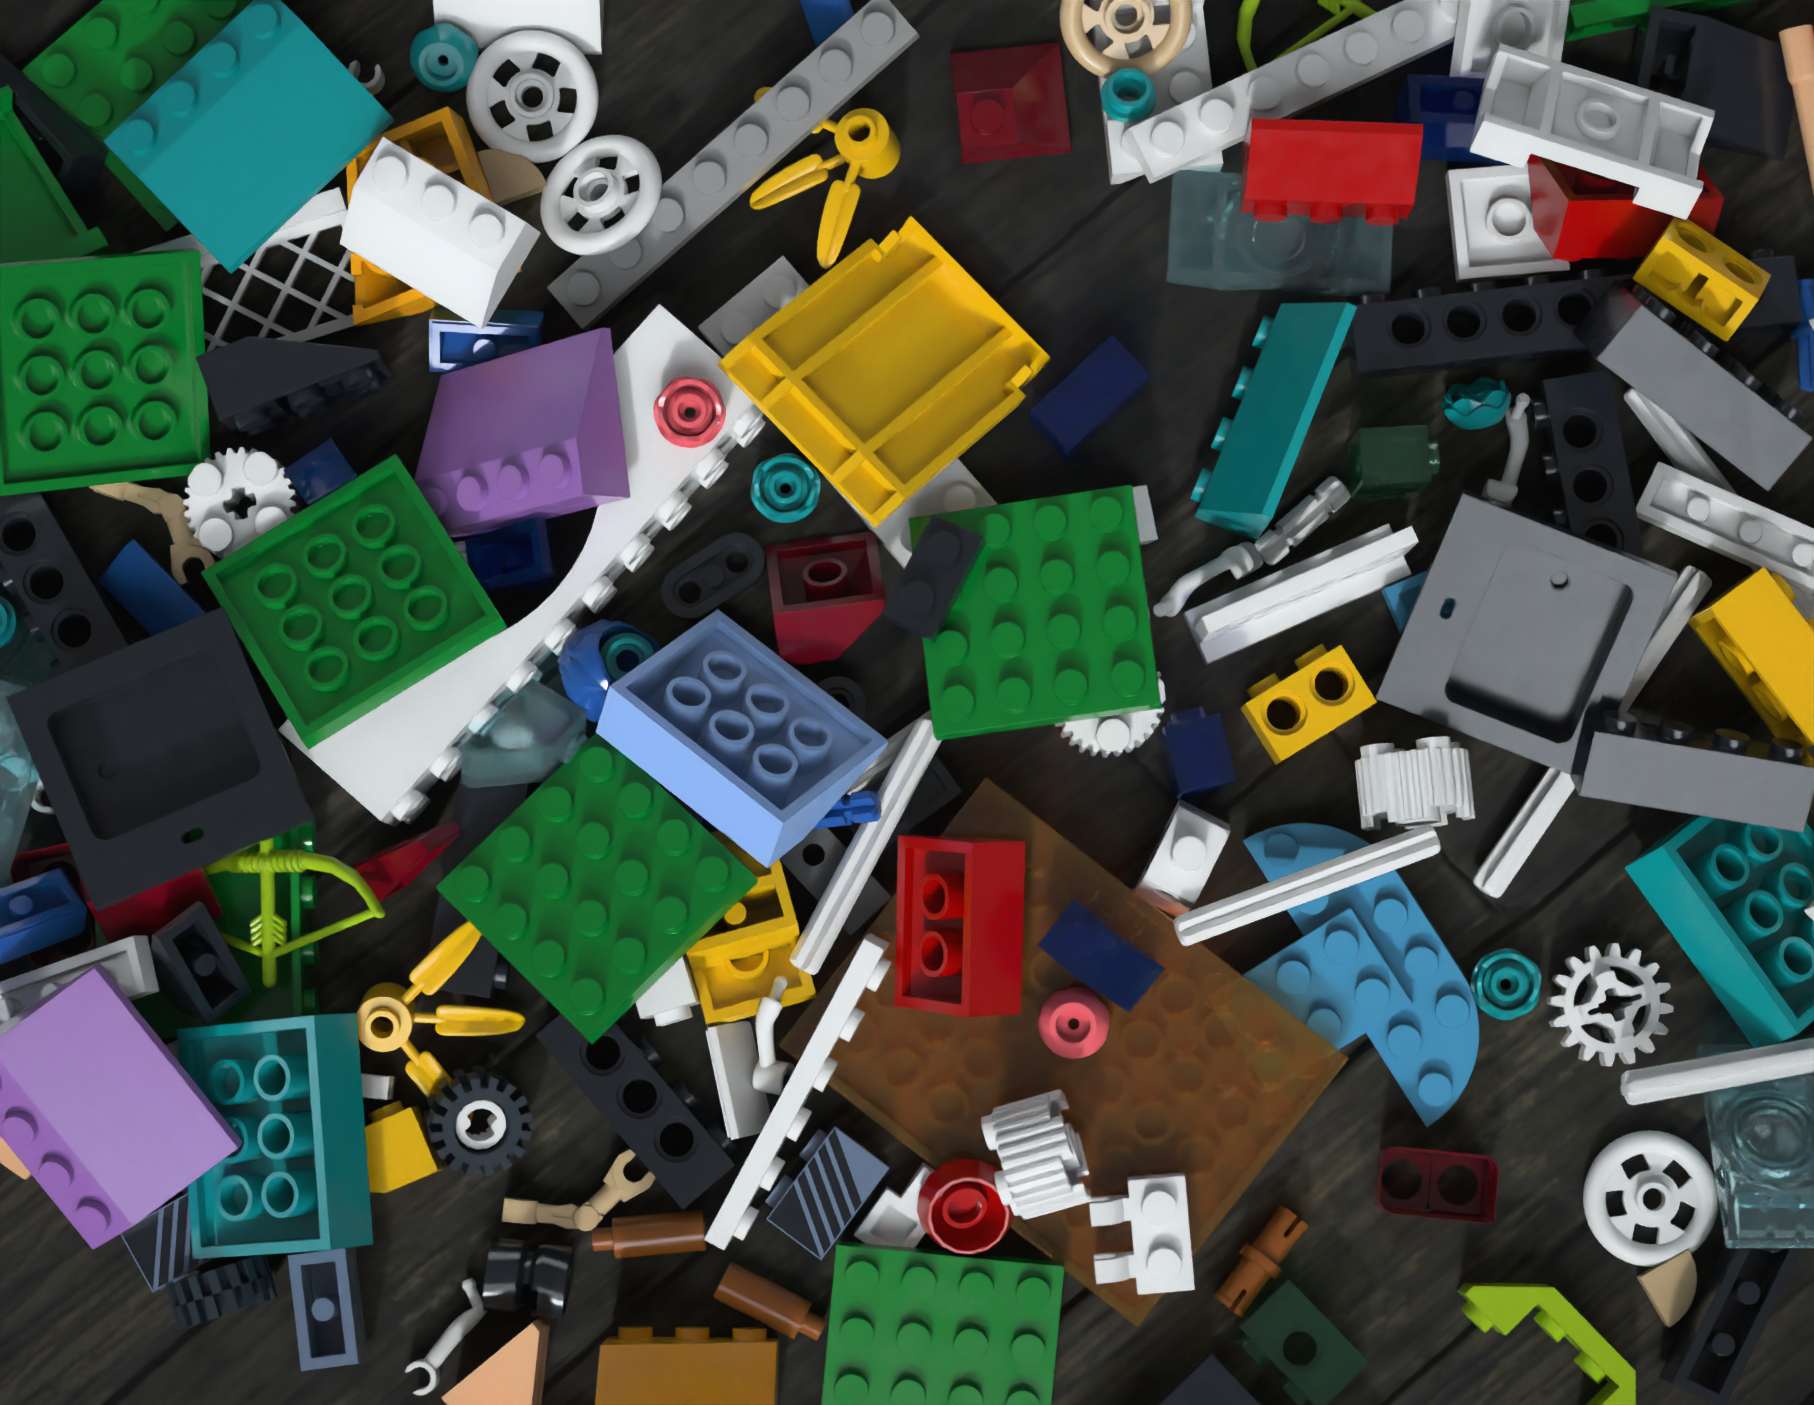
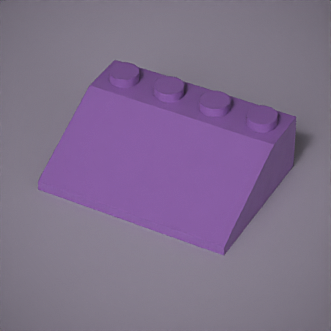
(525, 437)
(103, 1108)

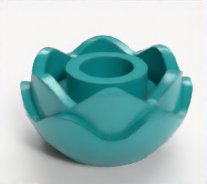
(447, 41)
(1478, 404)
(782, 470)
(1523, 979)

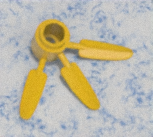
(869, 150)
(450, 1020)

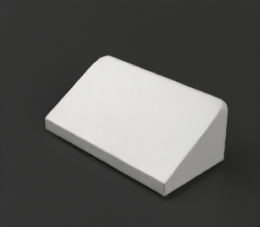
(733, 1062)

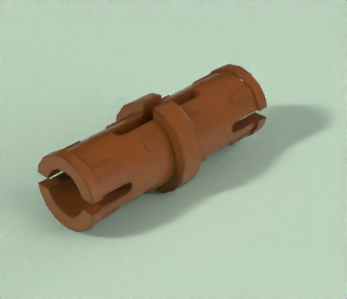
(1260, 1261)

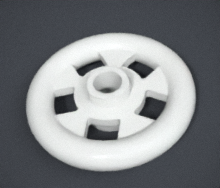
(522, 50)
(600, 195)
(1659, 1151)

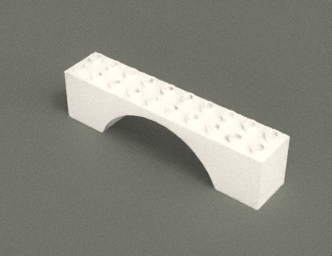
(419, 735)

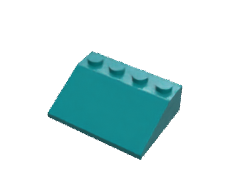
(249, 131)
(1272, 416)
(1738, 913)
(303, 1157)

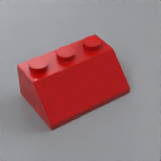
(1330, 170)
(1595, 217)
(959, 925)

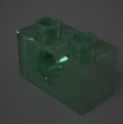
(1390, 462)
(1332, 1357)

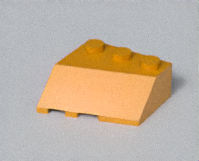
(444, 144)
(688, 1368)

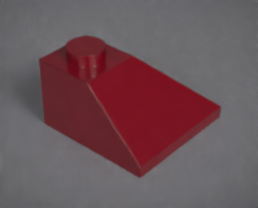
(1010, 103)
(824, 594)

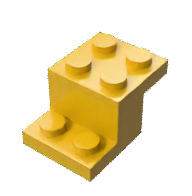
(749, 948)

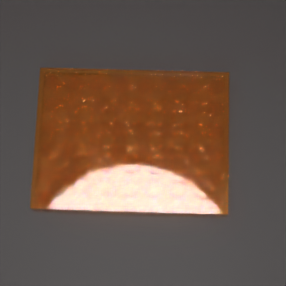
(1187, 1081)

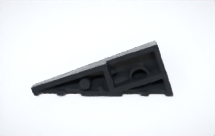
(63, 144)

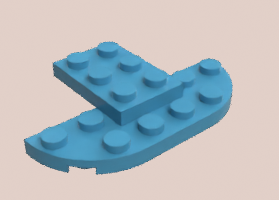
(1371, 969)

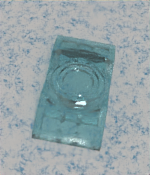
(1232, 251)
(1763, 1158)

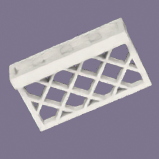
(318, 214)
(1300, 592)

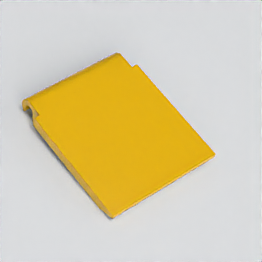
(887, 368)

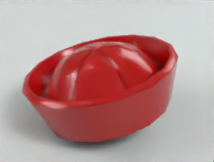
(951, 1209)

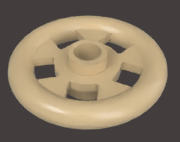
(1165, 38)

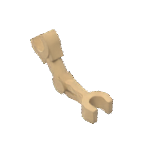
(172, 510)
(591, 1212)

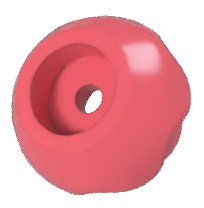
(676, 399)
(1077, 1004)

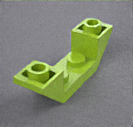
(1508, 1303)

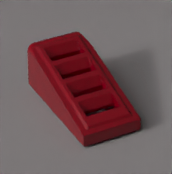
(401, 863)

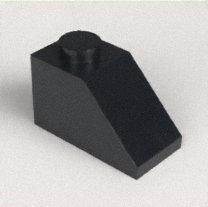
(197, 966)

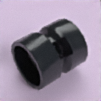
(528, 1278)

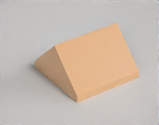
(510, 1375)

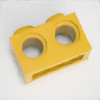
(1702, 277)
(1313, 713)

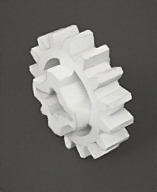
(1601, 979)

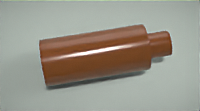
(653, 1234)
(768, 1302)

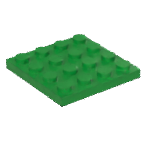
(119, 60)
(101, 370)
(353, 601)
(1046, 619)
(596, 886)
(940, 1328)

